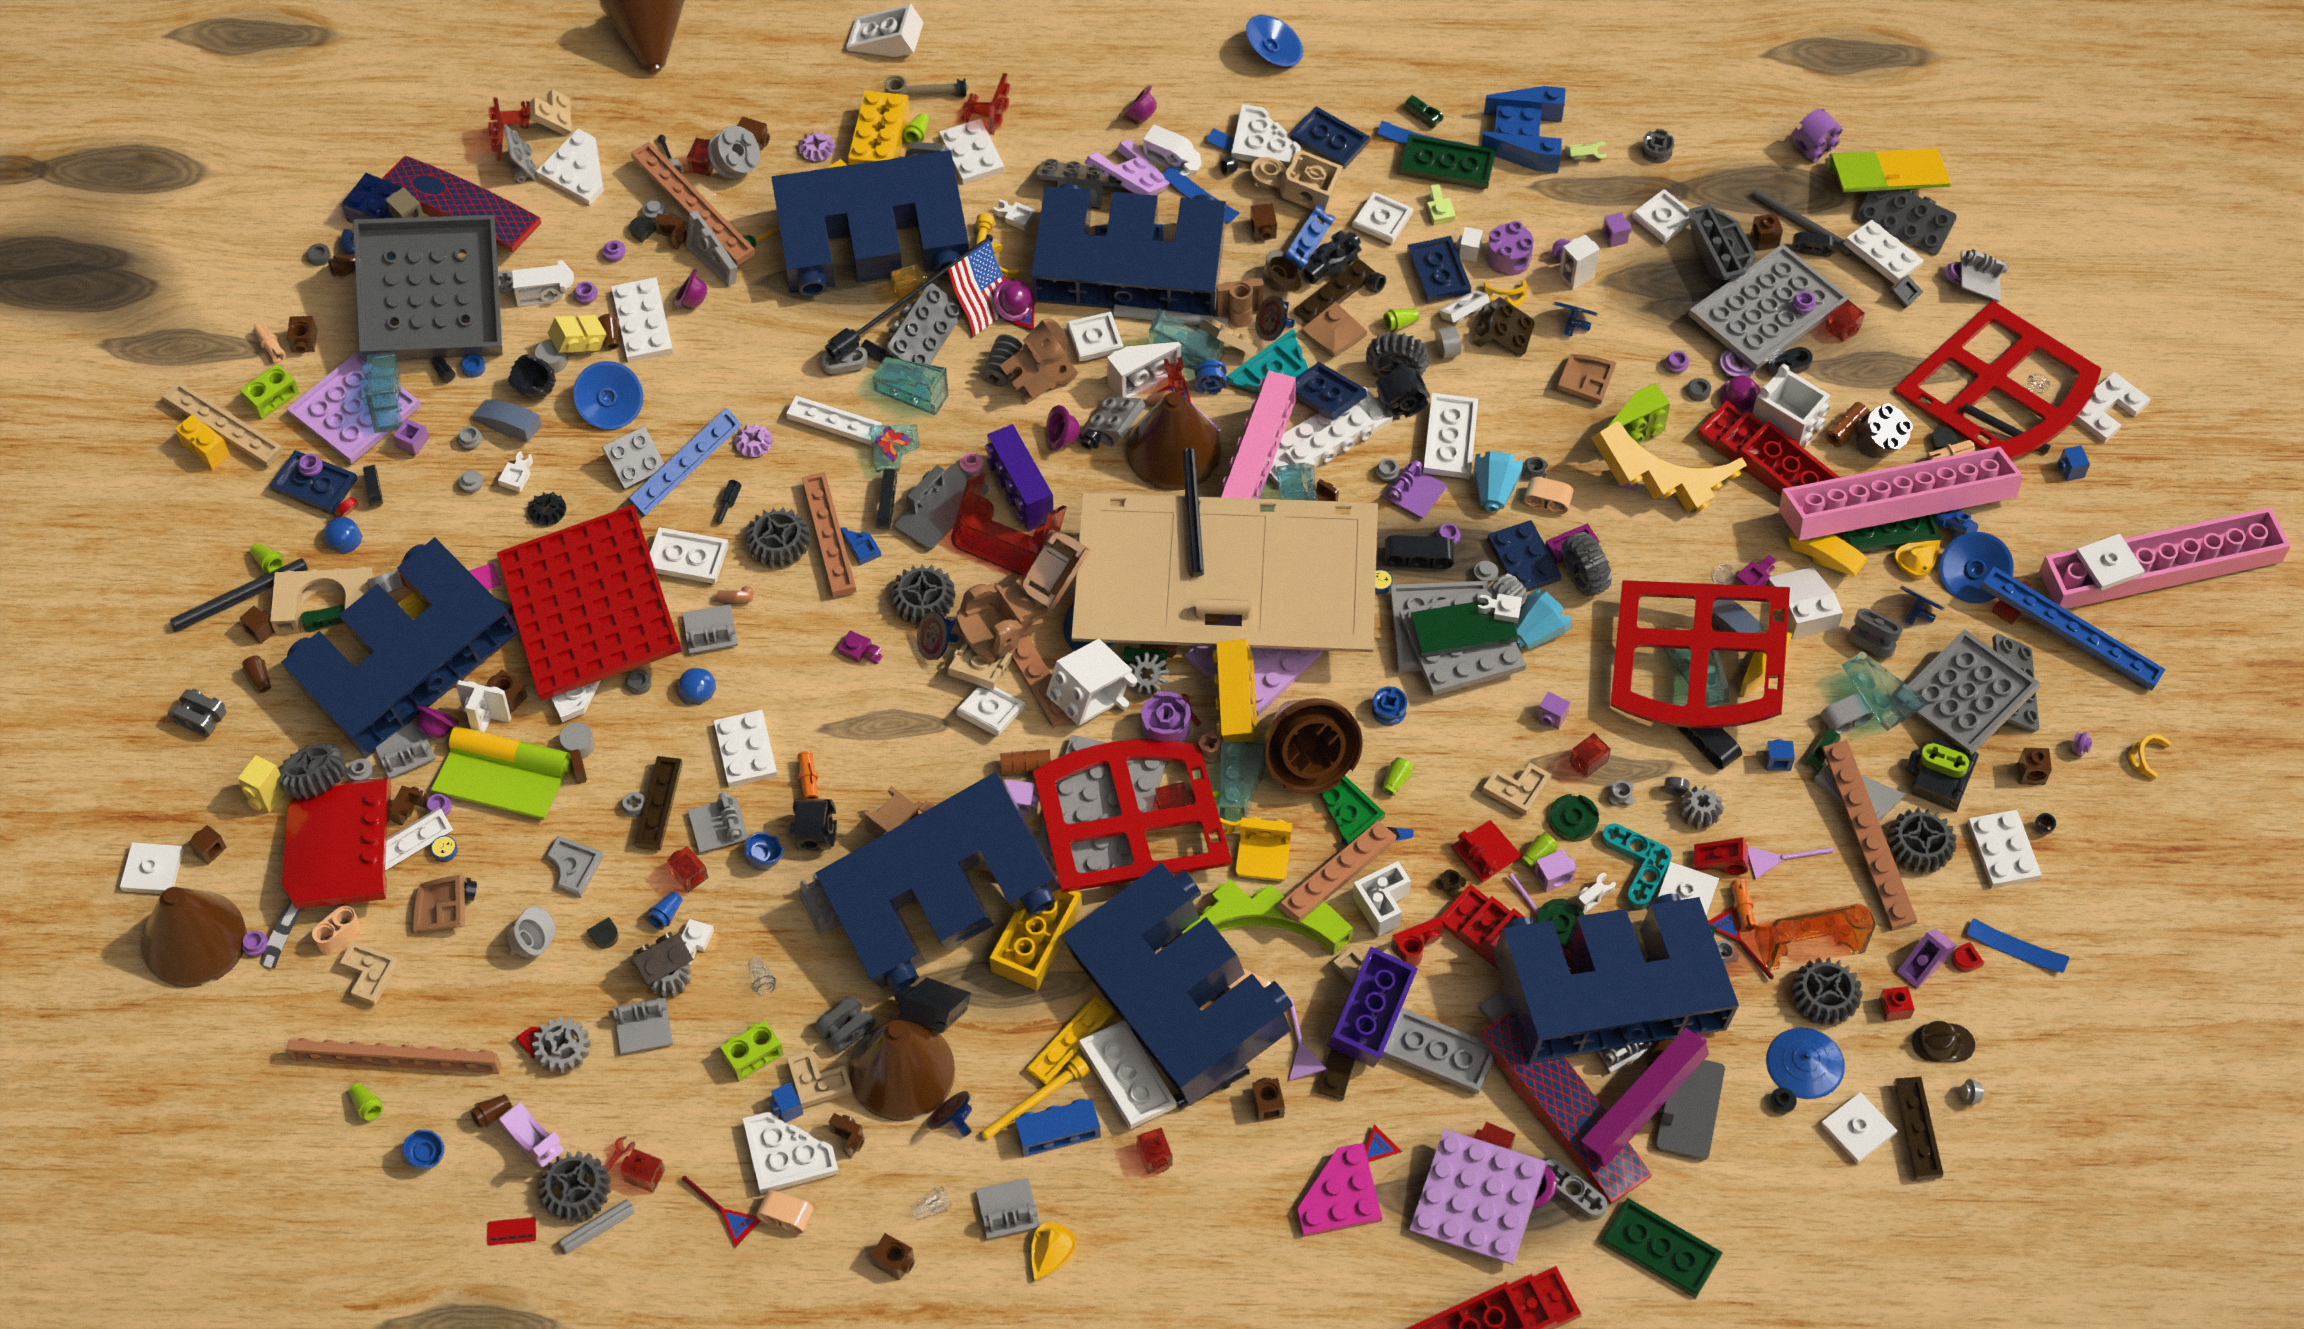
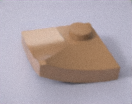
(1334, 330)
(1586, 377)
(440, 905)

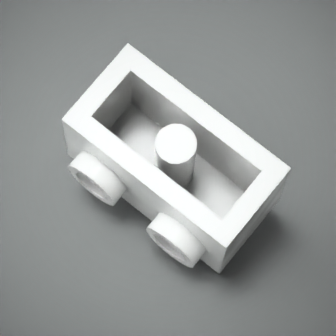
(1579, 261)

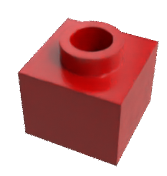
(1892, 1007)

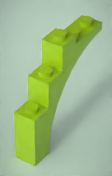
(1235, 909)

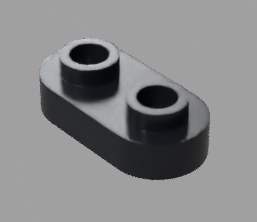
(1790, 359)

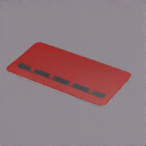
(511, 1231)

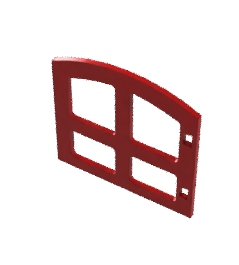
(1995, 377)
(1701, 642)
(1132, 821)

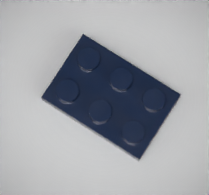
(1329, 137)
(1439, 269)
(1328, 391)
(320, 491)
(1524, 555)

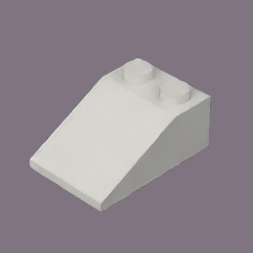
(886, 32)
(1139, 367)
(1811, 603)

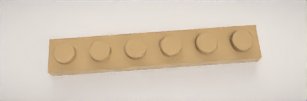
(223, 423)

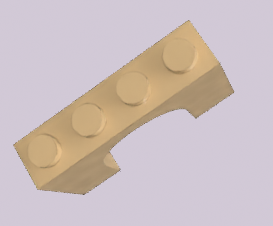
(295, 588)

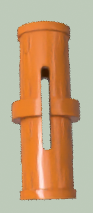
(807, 775)
(1743, 905)

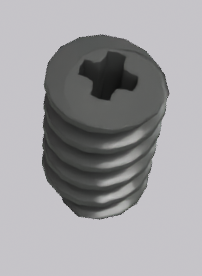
(1003, 348)

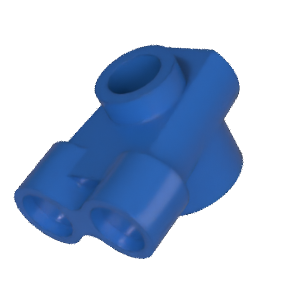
(1956, 521)

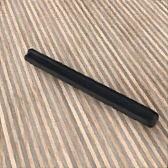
(1193, 512)
(232, 597)

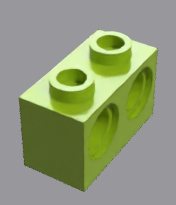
(269, 391)
(755, 1055)

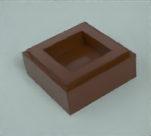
(578, 766)

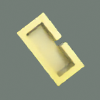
(570, 338)
(261, 784)

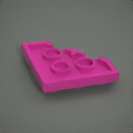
(1341, 1194)

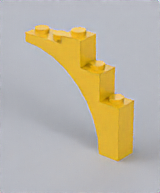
(1633, 463)

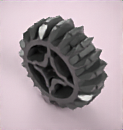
(1393, 350)
(777, 541)
(1586, 564)
(908, 590)
(312, 771)
(1912, 849)
(1831, 1004)
(579, 1168)

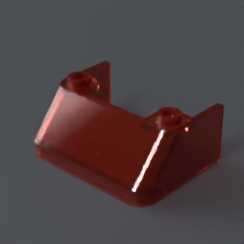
(994, 542)

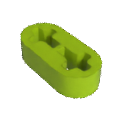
(1944, 760)

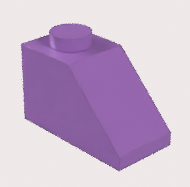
(1926, 957)

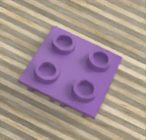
(1415, 490)

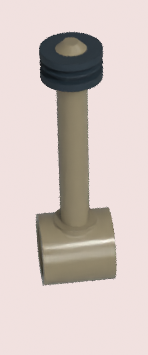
(897, 85)

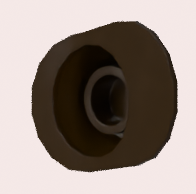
(1280, 272)
(1943, 1042)

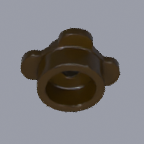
(1451, 876)

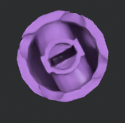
(1817, 134)
(1510, 248)
(1166, 717)

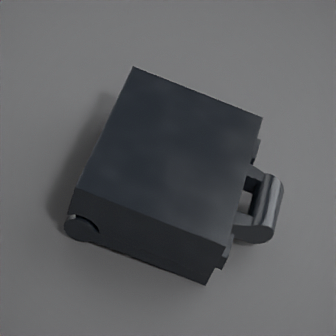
(1936, 786)
(932, 1003)

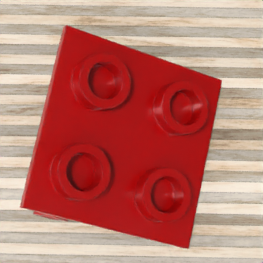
(1485, 850)

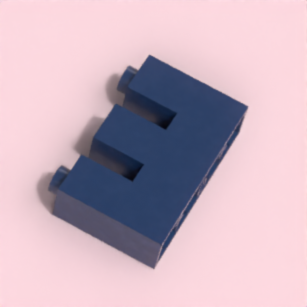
(869, 206)
(1128, 262)
(408, 658)
(929, 864)
(1165, 990)
(1615, 993)

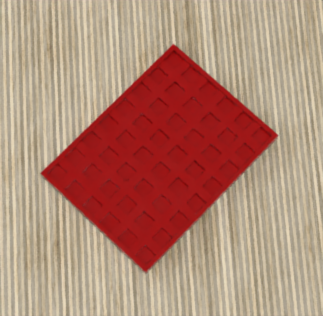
(588, 602)

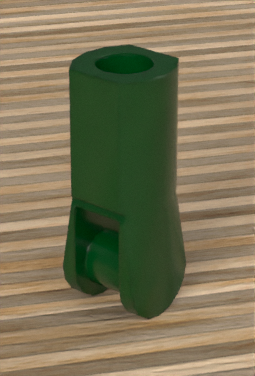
(1426, 113)
(321, 618)
(1131, 652)
(1828, 738)

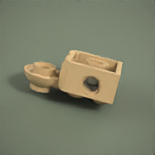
(1306, 180)

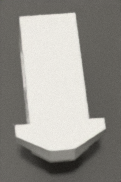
(1171, 149)
(542, 284)

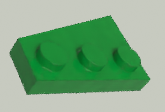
(1351, 809)

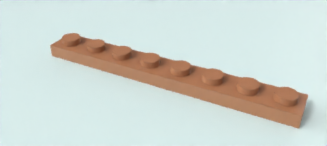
(689, 200)
(1869, 835)
(391, 1056)

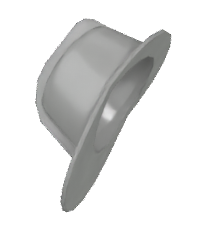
(531, 933)

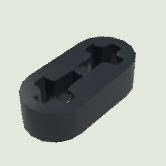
(1813, 244)
(373, 485)

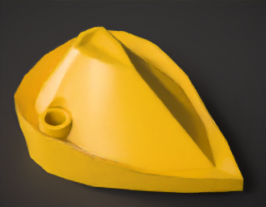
(1917, 556)
(1051, 1248)

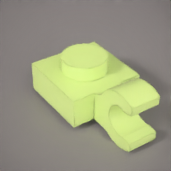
(1580, 151)
(1440, 209)

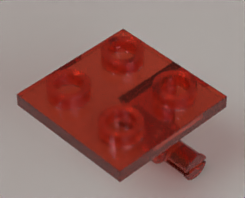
(990, 109)
(509, 118)

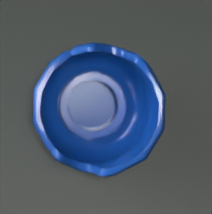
(342, 535)
(696, 686)
(762, 850)
(423, 1149)

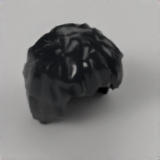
(532, 377)

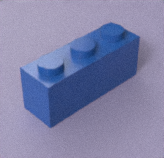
(1057, 1127)

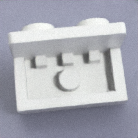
(482, 704)

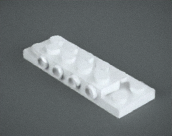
(1322, 439)

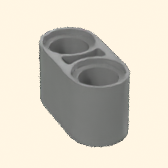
(1846, 714)

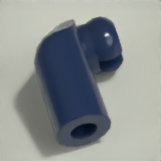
(345, 244)

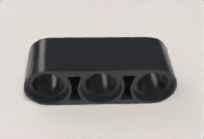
(1419, 552)
(1714, 745)

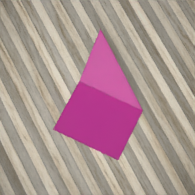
(487, 576)

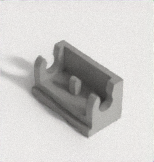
(818, 906)

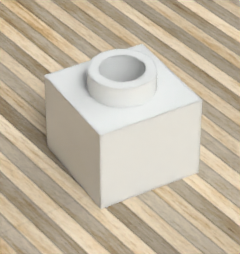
(1469, 244)

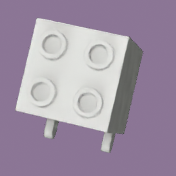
(1792, 405)
(1090, 682)

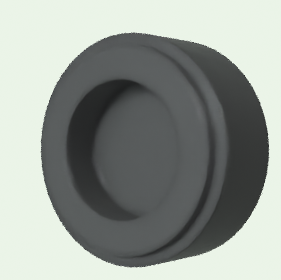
(318, 254)
(1699, 389)
(638, 682)
(1676, 786)

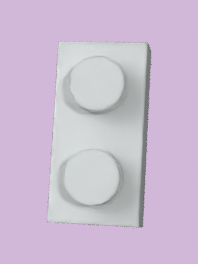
(1467, 304)

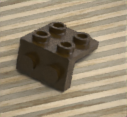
(1504, 324)
(662, 958)

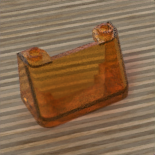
(1847, 923)

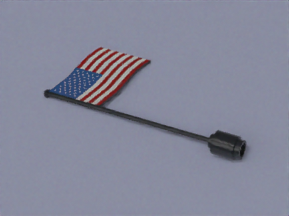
(973, 282)

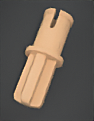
(269, 342)
(1951, 450)

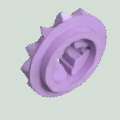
(809, 151)
(1727, 364)
(753, 448)

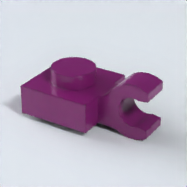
(1756, 574)
(858, 646)

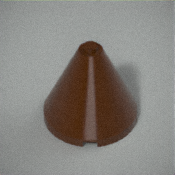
(645, 27)
(1163, 433)
(1312, 745)
(192, 937)
(902, 1070)

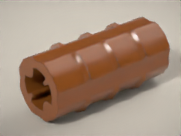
(1845, 425)
(1024, 761)

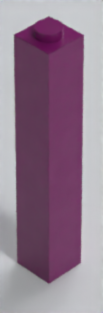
(1645, 1097)

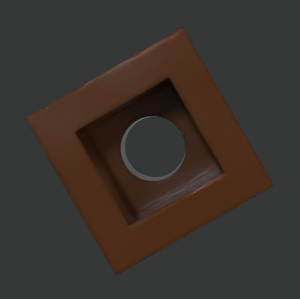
(257, 624)
(207, 844)

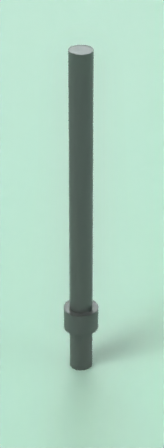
(1803, 221)

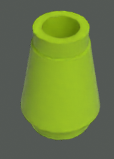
(916, 128)
(1399, 318)
(267, 558)
(1398, 773)
(1541, 846)
(365, 1102)

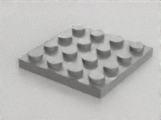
(1414, 595)
(1466, 667)
(1971, 691)

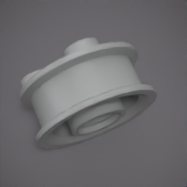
(733, 152)

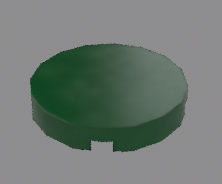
(1573, 817)
(1563, 917)

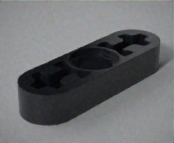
(887, 498)

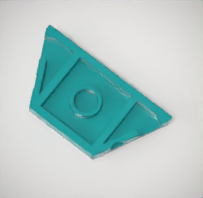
(1281, 357)

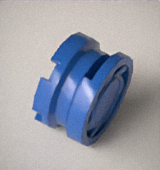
(1210, 376)
(1389, 705)

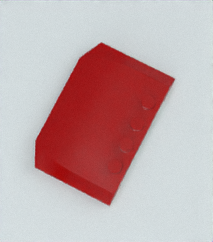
(337, 845)

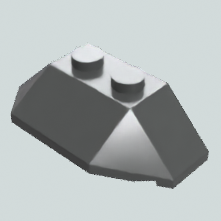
(1720, 242)

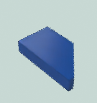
(861, 545)

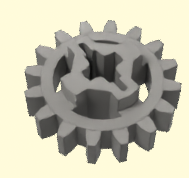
(568, 1053)

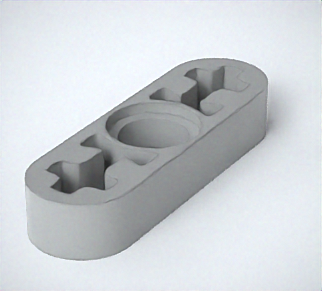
(1592, 1197)

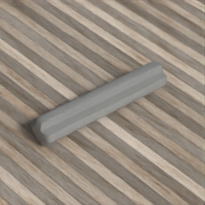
(596, 1226)

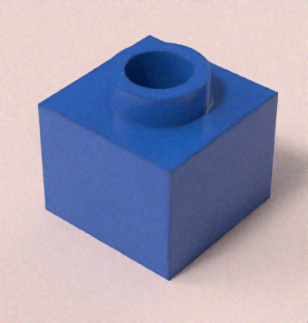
(2073, 463)
(1779, 755)
(786, 1103)

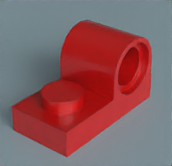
(1725, 854)
(1415, 938)

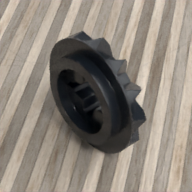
(551, 515)

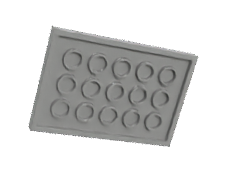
(1756, 310)
(1093, 797)

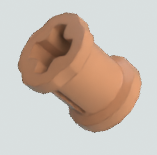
(1212, 741)

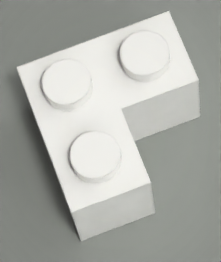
(1378, 896)

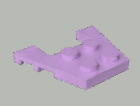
(1136, 174)

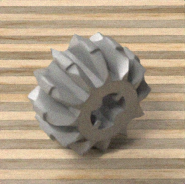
(1510, 586)
(1149, 665)
(1701, 807)
(672, 982)

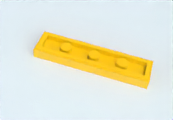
(1065, 1044)

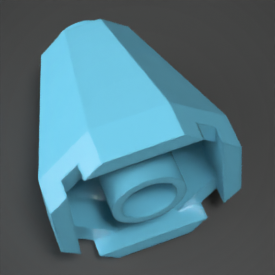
(1496, 478)
(1541, 620)

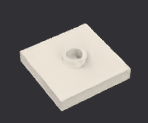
(1663, 216)
(1382, 217)
(1094, 336)
(2110, 562)
(990, 709)
(151, 868)
(1689, 884)
(1858, 1128)

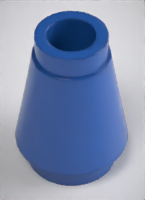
(664, 911)

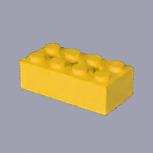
(879, 127)
(1236, 691)
(1034, 941)

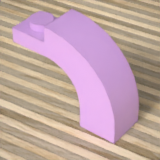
(529, 1135)

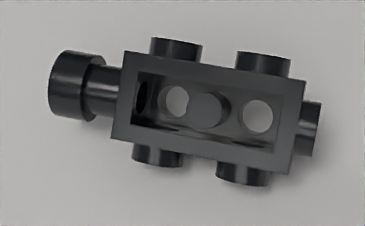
(1331, 259)

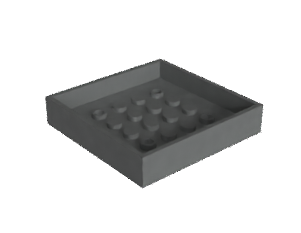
(427, 286)

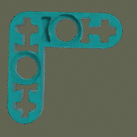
(1646, 857)

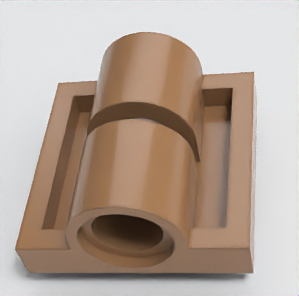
(1239, 300)

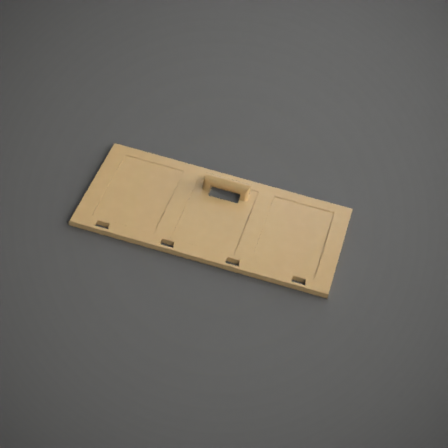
(1290, 573)

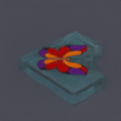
(891, 443)

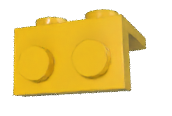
(1263, 849)

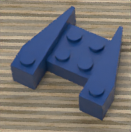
(1518, 126)

